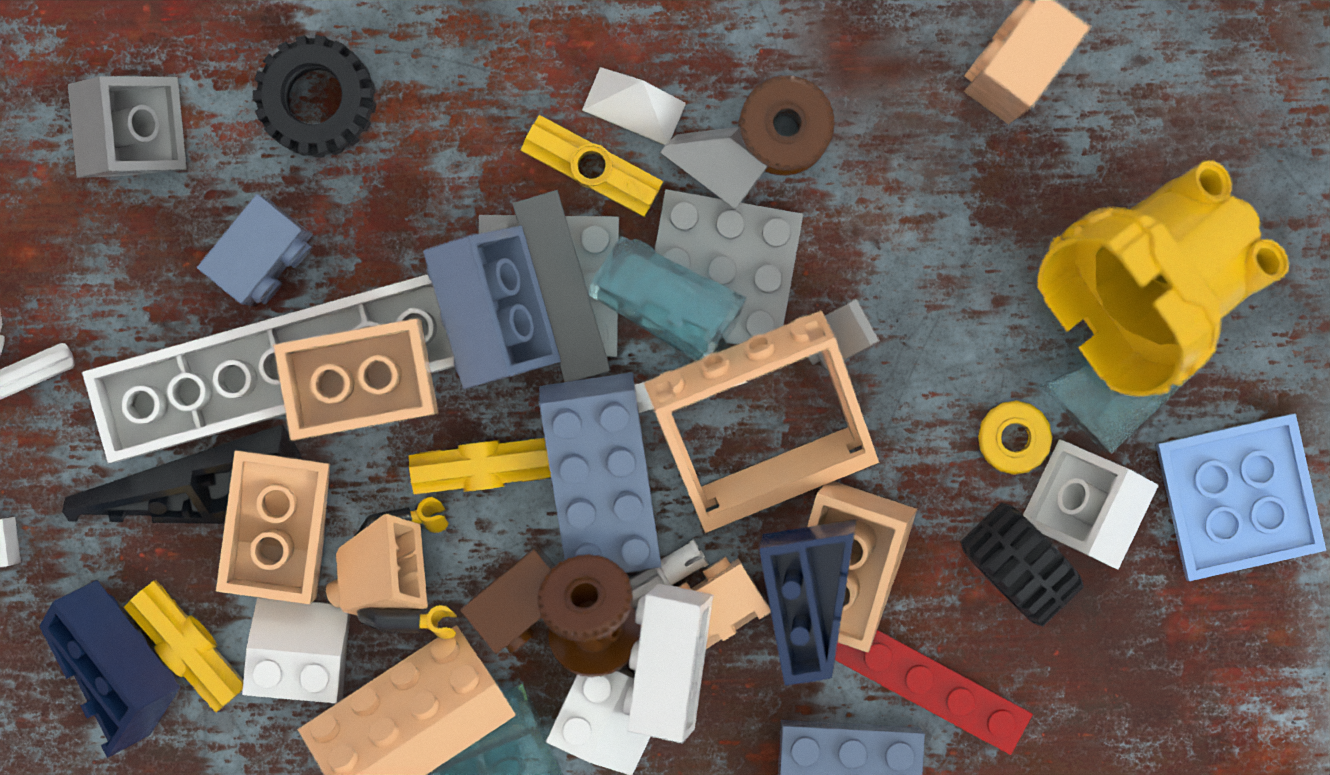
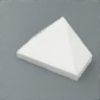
(634, 105)

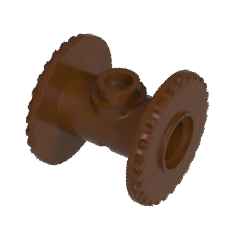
(794, 99)
(589, 615)

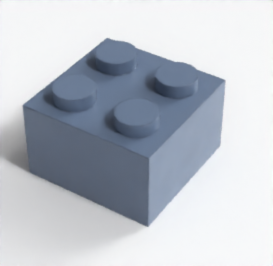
(256, 252)

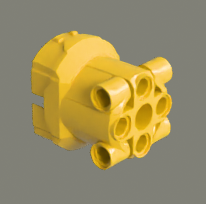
(1159, 279)

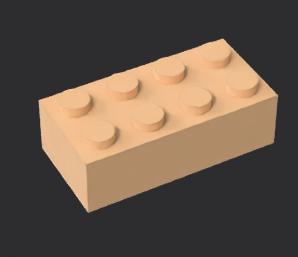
(1023, 57)
(410, 714)

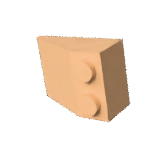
(274, 528)
(875, 556)

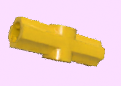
(564, 151)
(479, 466)
(185, 645)

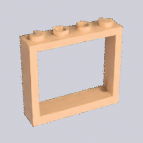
(788, 472)

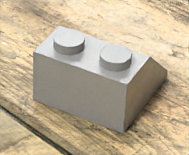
(126, 126)

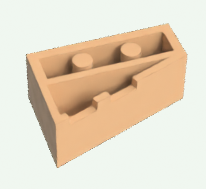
(734, 599)

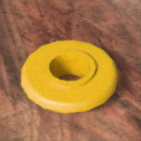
(1038, 437)

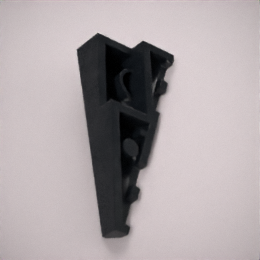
(182, 490)

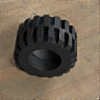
(283, 71)
(1022, 564)

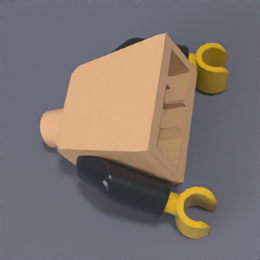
(385, 574)

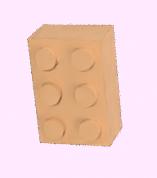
(355, 379)

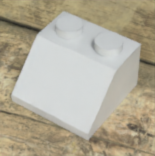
(1089, 503)
(296, 651)
(595, 723)

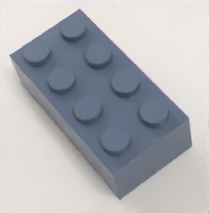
(600, 470)

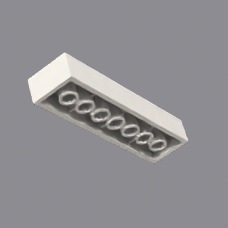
(234, 374)

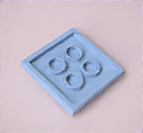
(1240, 497)

